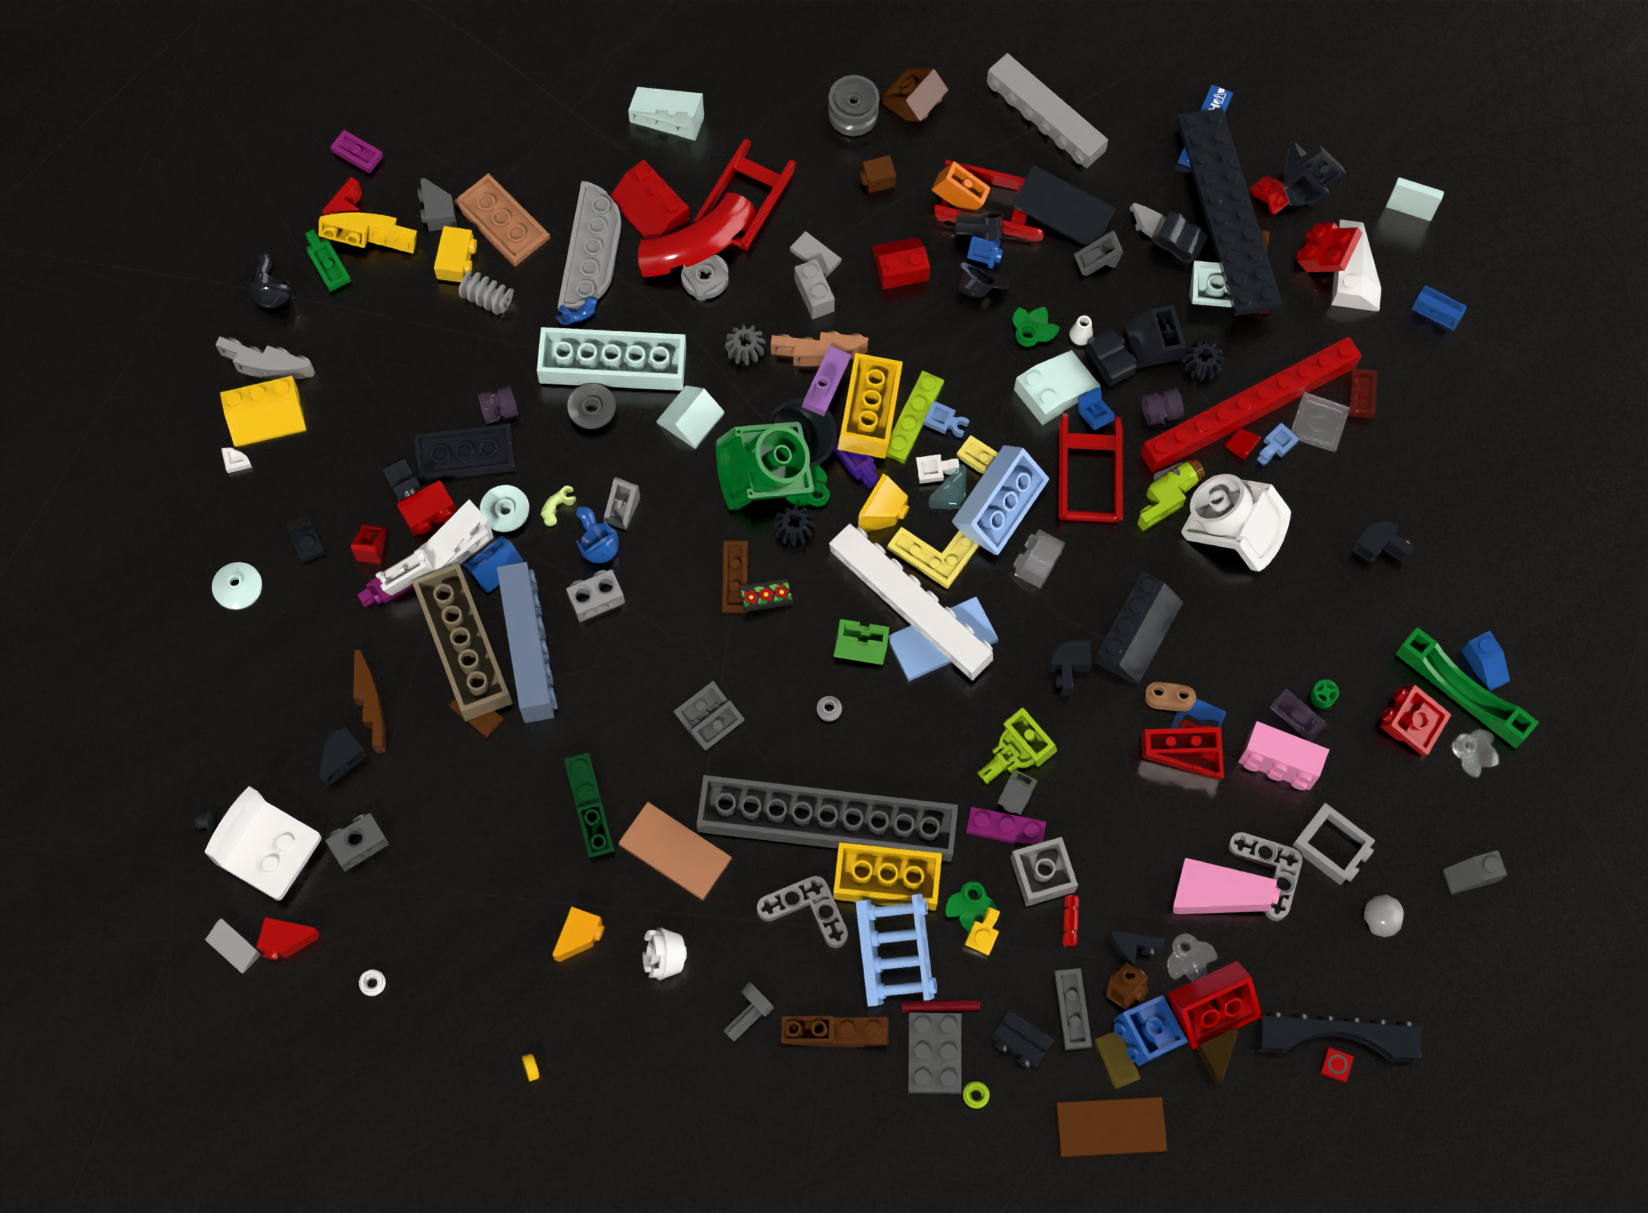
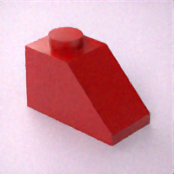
(284, 938)

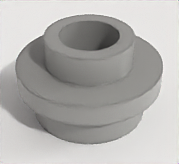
(829, 715)

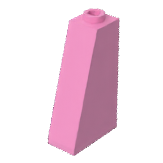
(1222, 890)

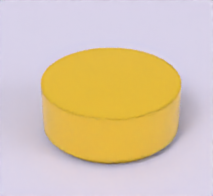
(530, 1067)

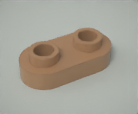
(1170, 697)

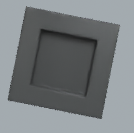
(1017, 792)

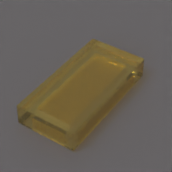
(1115, 1057)

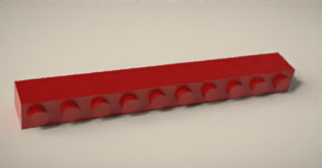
(1250, 405)

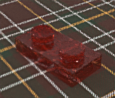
(1363, 393)

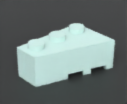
(668, 111)

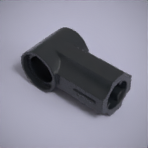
(986, 225)

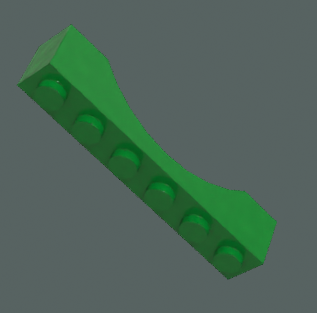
(1499, 715)

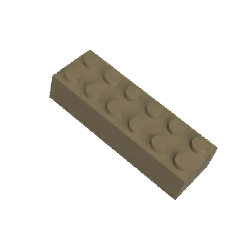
(462, 642)

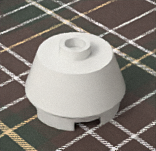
(664, 953)

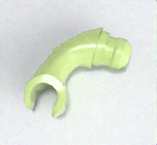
(549, 509)

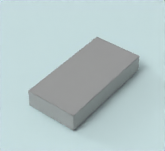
(809, 249)

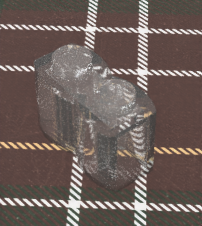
(1039, 558)

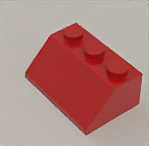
(650, 203)
(1215, 1004)

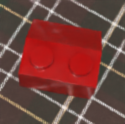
(901, 262)

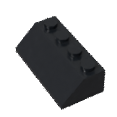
(1139, 629)

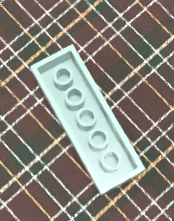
(612, 358)

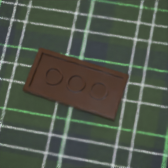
(1111, 1127)

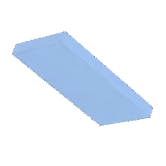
(919, 656)

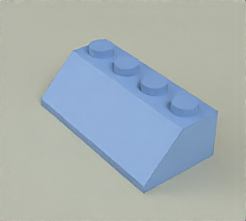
(1001, 499)

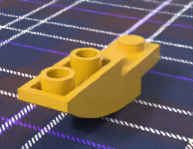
(367, 227)

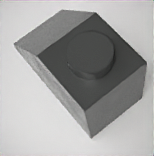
(1475, 872)

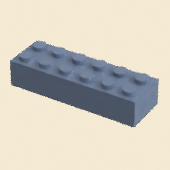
(526, 645)

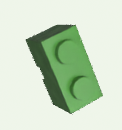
(861, 642)

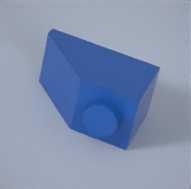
(1487, 661)

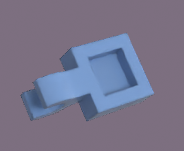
(1278, 442)

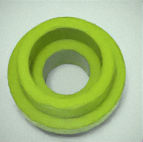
(982, 1089)

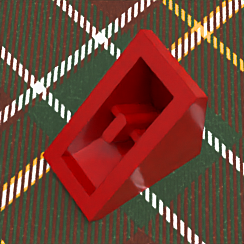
(369, 544)

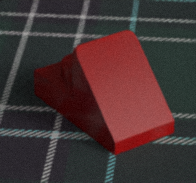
(344, 199)

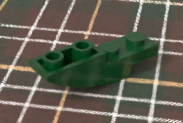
(589, 805)

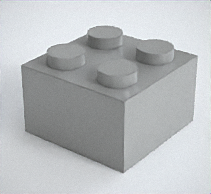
(1044, 871)

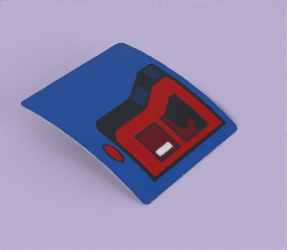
(1200, 716)

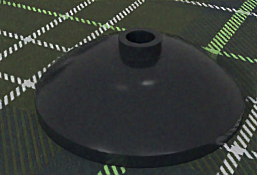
(820, 429)

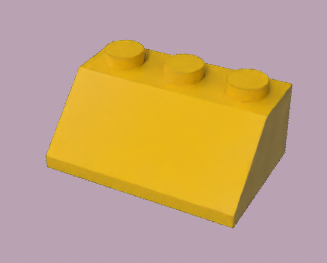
(263, 411)

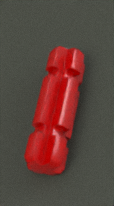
(1070, 924)

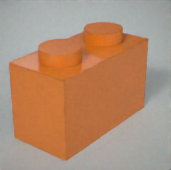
(960, 188)

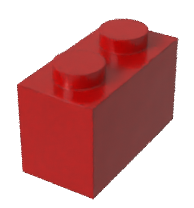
(427, 508)

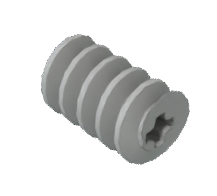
(485, 294)

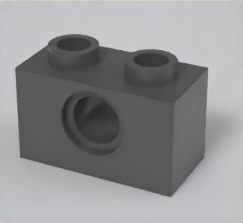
(350, 855)

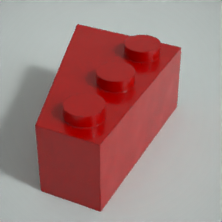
(1186, 749)

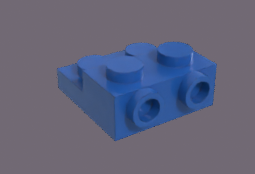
(1149, 1030)

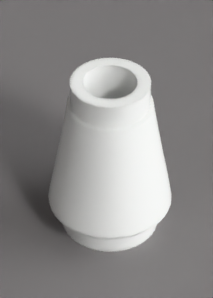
(1081, 331)

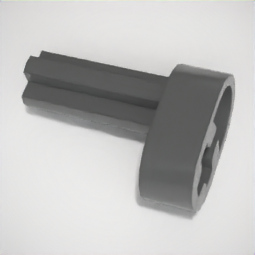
(758, 1007)

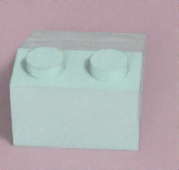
(1054, 386)

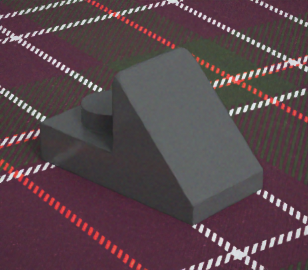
(1099, 253)

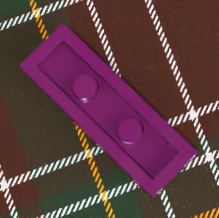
(1005, 827)

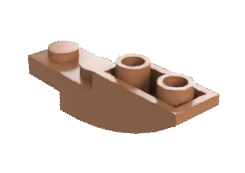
(811, 351)

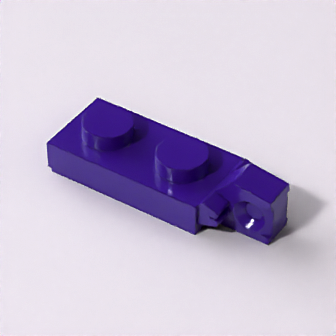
(858, 464)

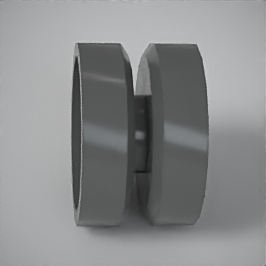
(853, 105)

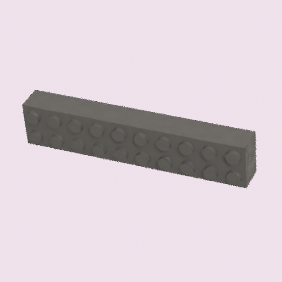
(824, 816)

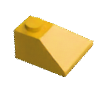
(883, 506)

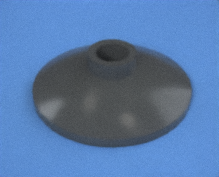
(591, 396)

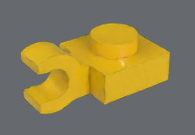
(981, 935)

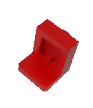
(1271, 192)

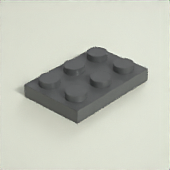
(934, 1053)

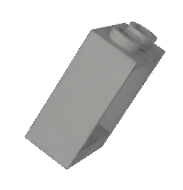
(1321, 861)

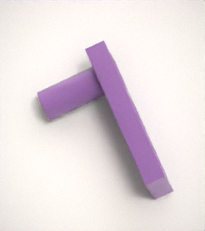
(826, 381)

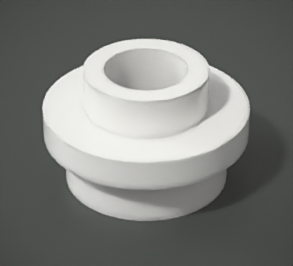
(369, 975)

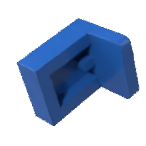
(985, 251)
(1094, 410)

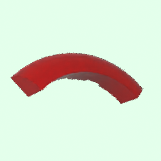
(699, 240)

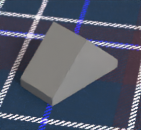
(621, 503)

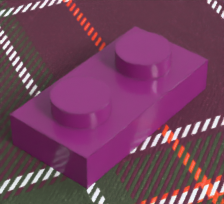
(356, 151)

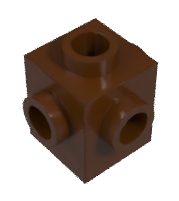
(1127, 986)

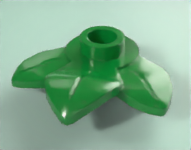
(1034, 324)
(819, 482)
(967, 908)

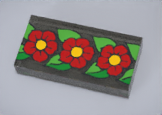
(765, 595)

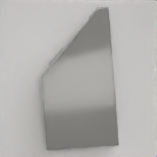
(1146, 218)

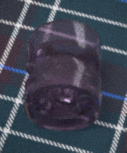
(498, 404)
(1162, 406)

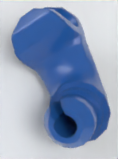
(578, 315)

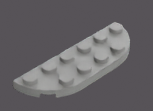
(591, 247)

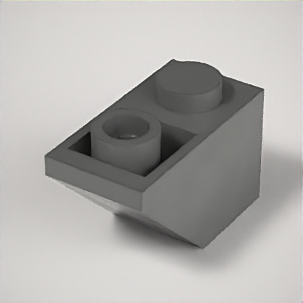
(438, 206)

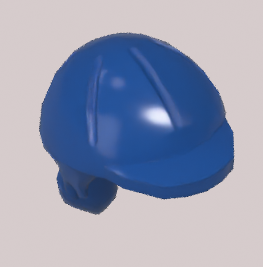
(600, 540)

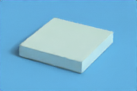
(1415, 199)

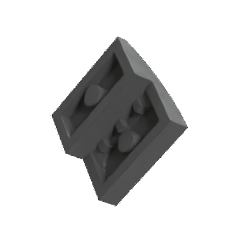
(708, 715)

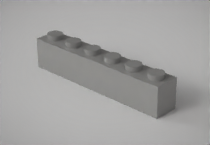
(1046, 111)

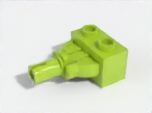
(1019, 744)

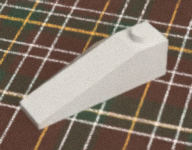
(1359, 283)

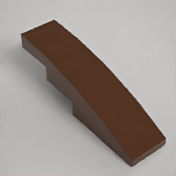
(366, 694)

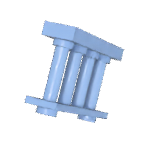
(875, 965)

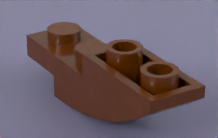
(834, 1032)

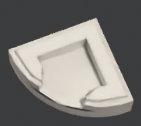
(235, 460)

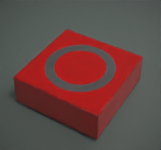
(1336, 1065)

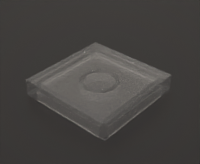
(1320, 421)

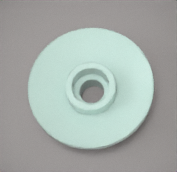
(505, 498)
(242, 594)

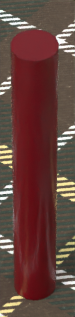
(950, 1005)

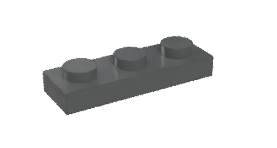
(1072, 1009)

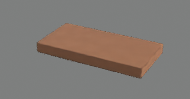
(501, 219)
(675, 851)

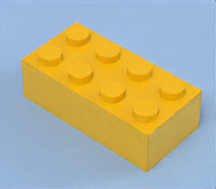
(870, 405)
(886, 875)

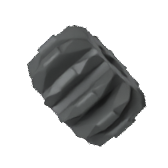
(747, 352)

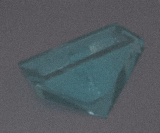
(951, 493)

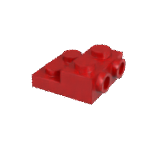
(1328, 247)
(1415, 719)

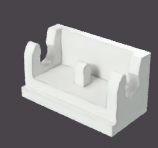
(402, 573)

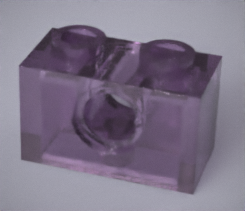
(1298, 715)

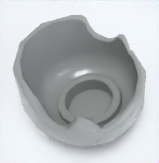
(1384, 915)

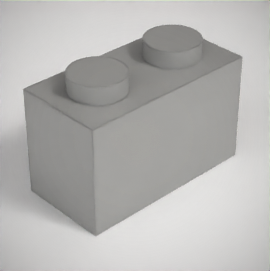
(814, 289)

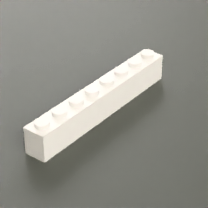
(911, 601)

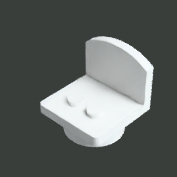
(1239, 517)
(262, 844)

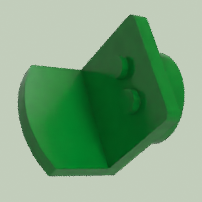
(763, 463)

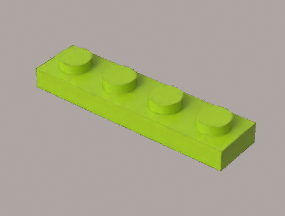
(913, 416)

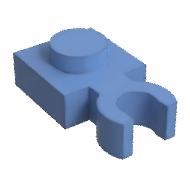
(942, 418)

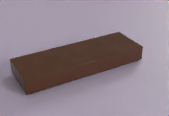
(734, 574)

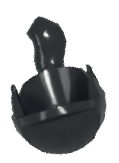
(265, 289)

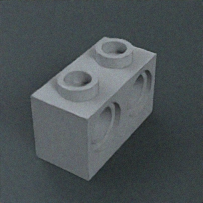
(598, 601)

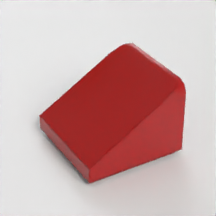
(1243, 443)

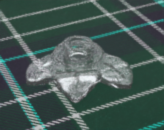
(1478, 753)
(1191, 962)

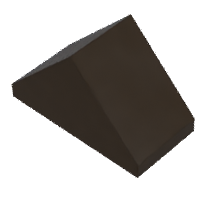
(1217, 1053)

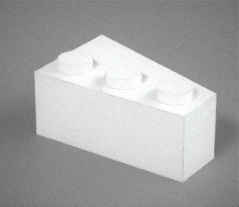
(458, 538)

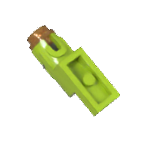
(1168, 491)

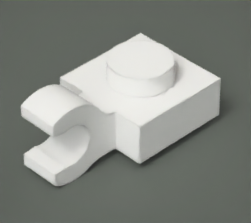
(932, 468)

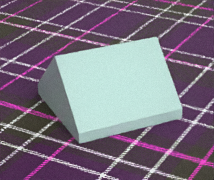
(1208, 285)
(691, 415)

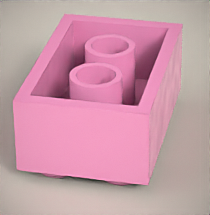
(1283, 756)

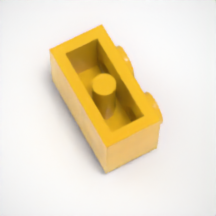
(454, 254)

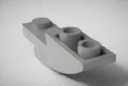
(270, 364)

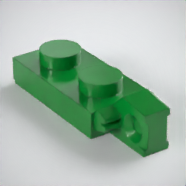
(326, 262)

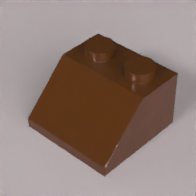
(914, 93)

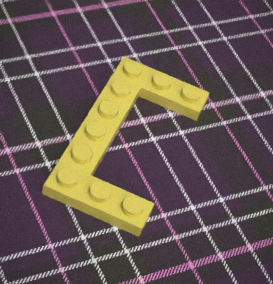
(947, 565)

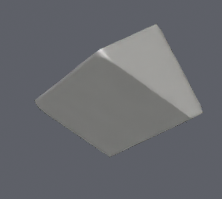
(232, 946)

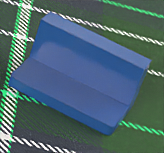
(1439, 307)
(484, 565)

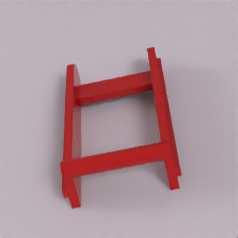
(754, 171)
(1016, 226)
(1093, 442)

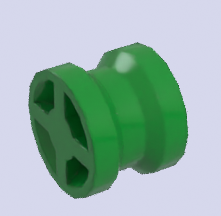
(1328, 690)

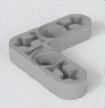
(1281, 868)
(815, 902)

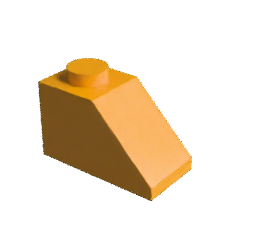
(578, 934)

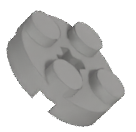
(706, 288)

